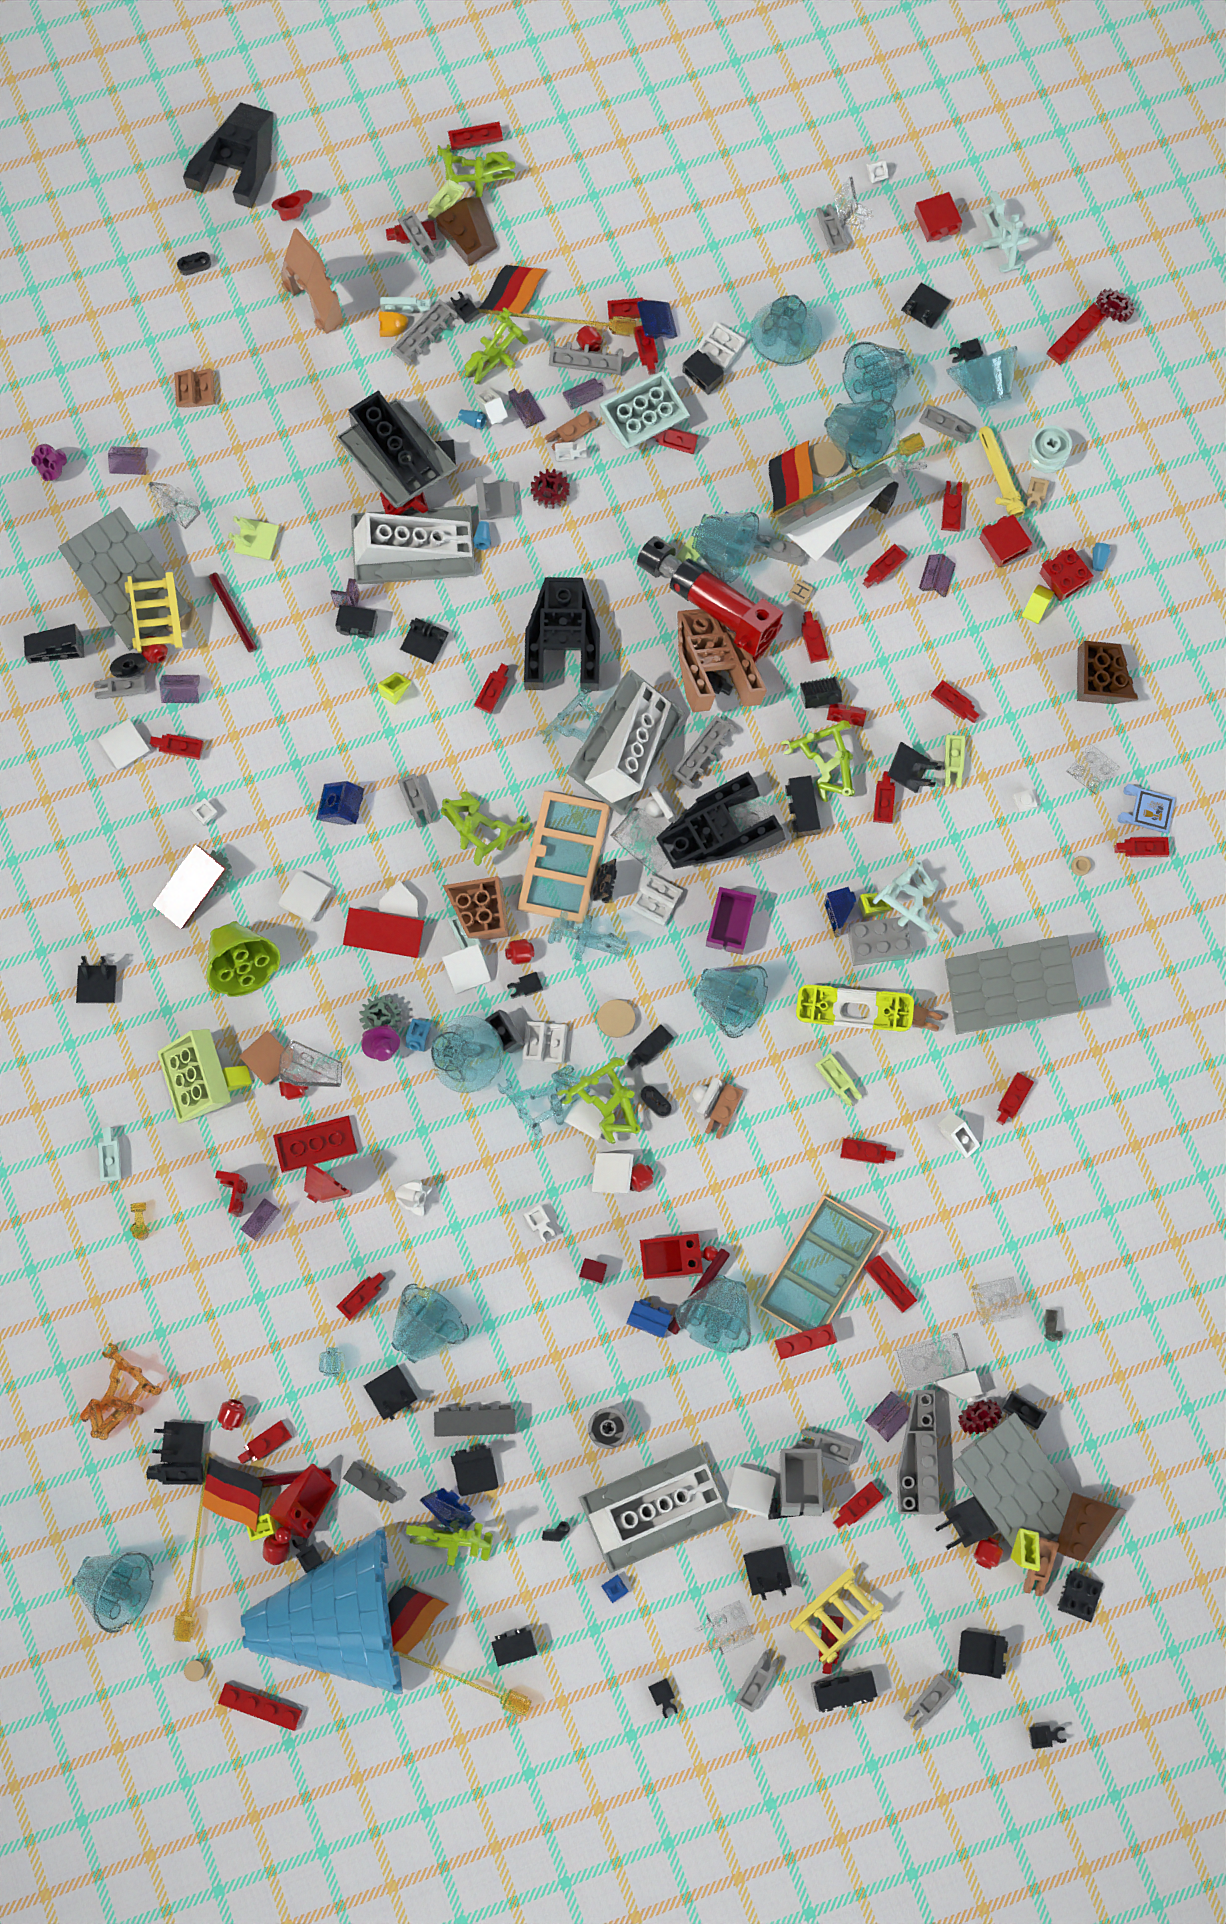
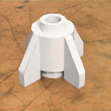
(412, 1196)

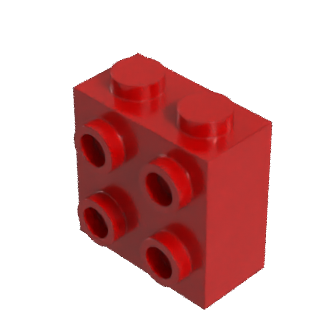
(938, 217)
(1005, 540)
(1066, 574)

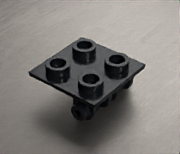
(424, 640)
(606, 875)
(1080, 1596)

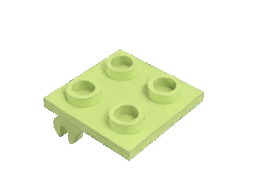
(255, 538)

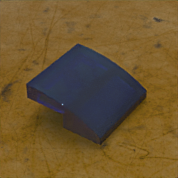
(657, 319)

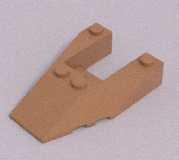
(306, 271)
(710, 646)

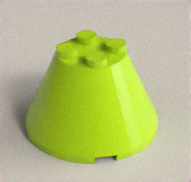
(239, 960)

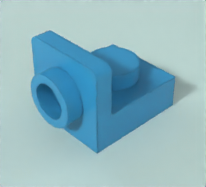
(417, 1035)

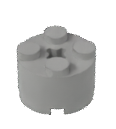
(617, 1421)

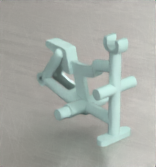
(1005, 240)
(890, 893)

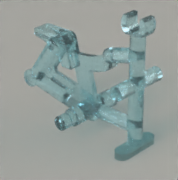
(555, 724)
(586, 938)
(559, 1078)

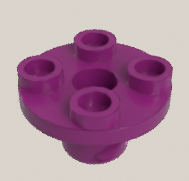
(48, 461)
(380, 1042)

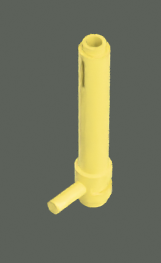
(1011, 497)

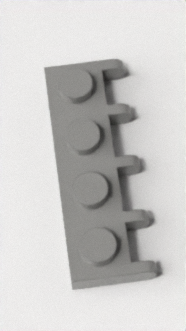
(423, 331)
(585, 359)
(701, 750)

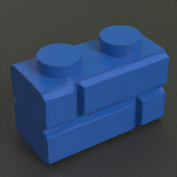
(649, 1318)

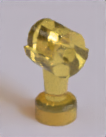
(139, 1228)

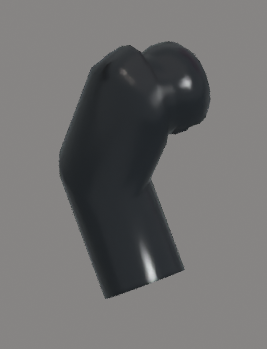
(558, 1534)

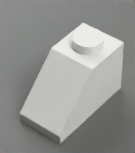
(491, 406)
(958, 1134)
(962, 1386)

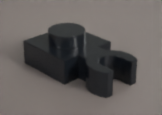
(464, 308)
(968, 350)
(528, 985)
(309, 1555)
(662, 1695)
(1042, 1736)

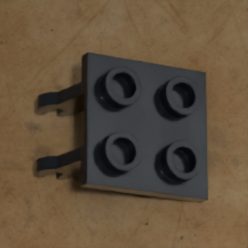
(926, 305)
(909, 768)
(96, 983)
(390, 1393)
(181, 1442)
(969, 1521)
(767, 1571)

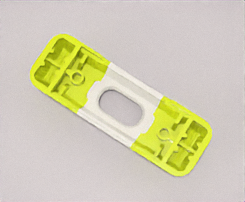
(823, 1006)

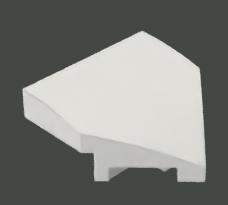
(399, 902)

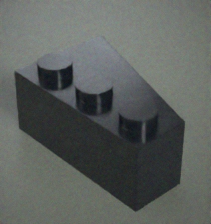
(54, 644)
(844, 1691)

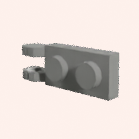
(832, 229)
(417, 234)
(944, 423)
(780, 550)
(121, 686)
(414, 798)
(829, 1446)
(756, 1684)
(930, 1700)

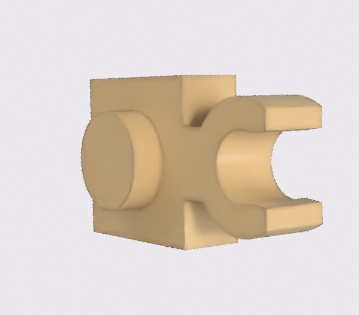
(1036, 490)

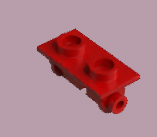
(855, 716)

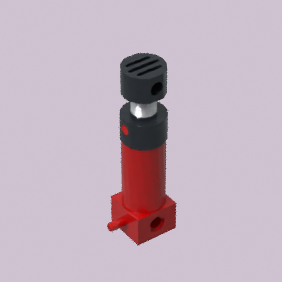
(752, 622)

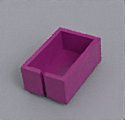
(731, 920)

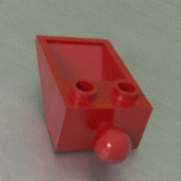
(670, 1257)
(302, 1504)

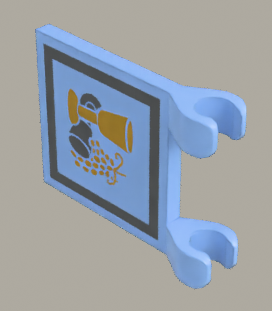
(1150, 809)

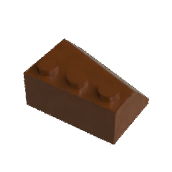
(467, 229)
(1103, 674)
(1087, 1527)

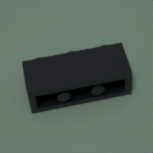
(803, 806)

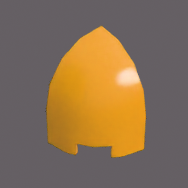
(392, 324)

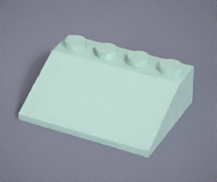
(643, 410)

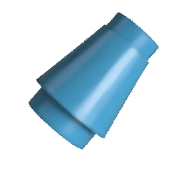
(473, 418)
(482, 536)
(1100, 556)

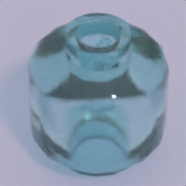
(331, 1362)

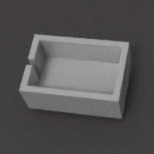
(878, 941)
(801, 1482)

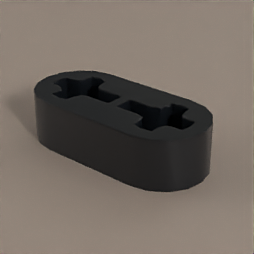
(194, 263)
(652, 1104)

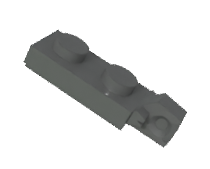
(369, 1483)

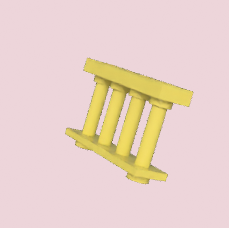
(169, 601)
(817, 1609)

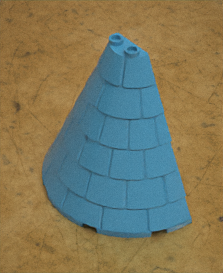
(333, 1618)

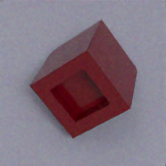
(593, 1271)

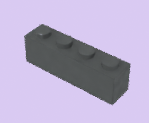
(474, 1422)

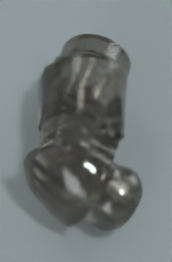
(1050, 1323)

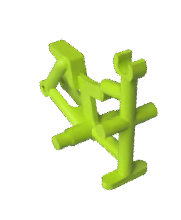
(483, 168)
(495, 353)
(841, 758)
(466, 828)
(620, 1096)
(453, 1540)

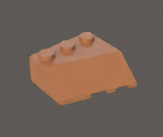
(480, 907)

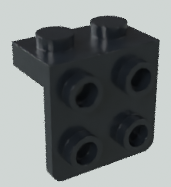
(475, 1471)
(982, 1654)

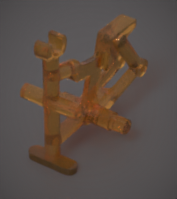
(123, 1407)

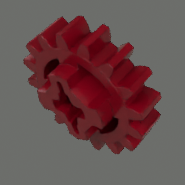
(1115, 305)
(553, 481)
(980, 1417)

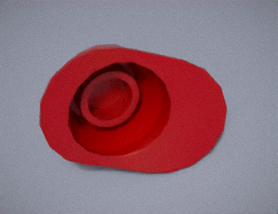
(292, 204)

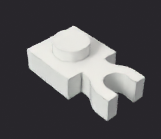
(568, 451)
(537, 1220)

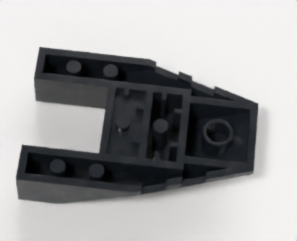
(238, 143)
(562, 622)
(709, 832)

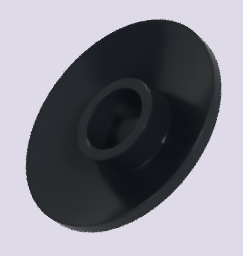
(128, 665)

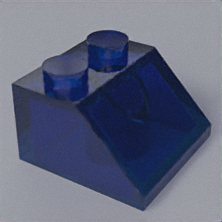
(340, 803)
(839, 908)
(449, 1509)

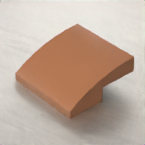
(194, 388)
(263, 1057)

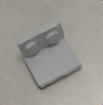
(495, 499)

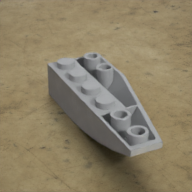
(918, 1459)

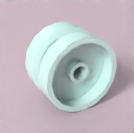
(1049, 449)

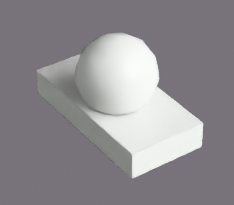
(657, 807)
(707, 1096)

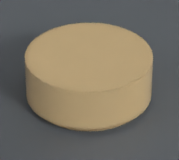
(1080, 866)
(194, 1670)

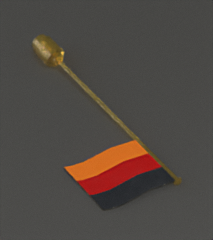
(515, 289)
(793, 476)
(229, 1495)
(410, 1619)

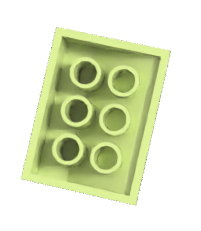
(194, 1075)

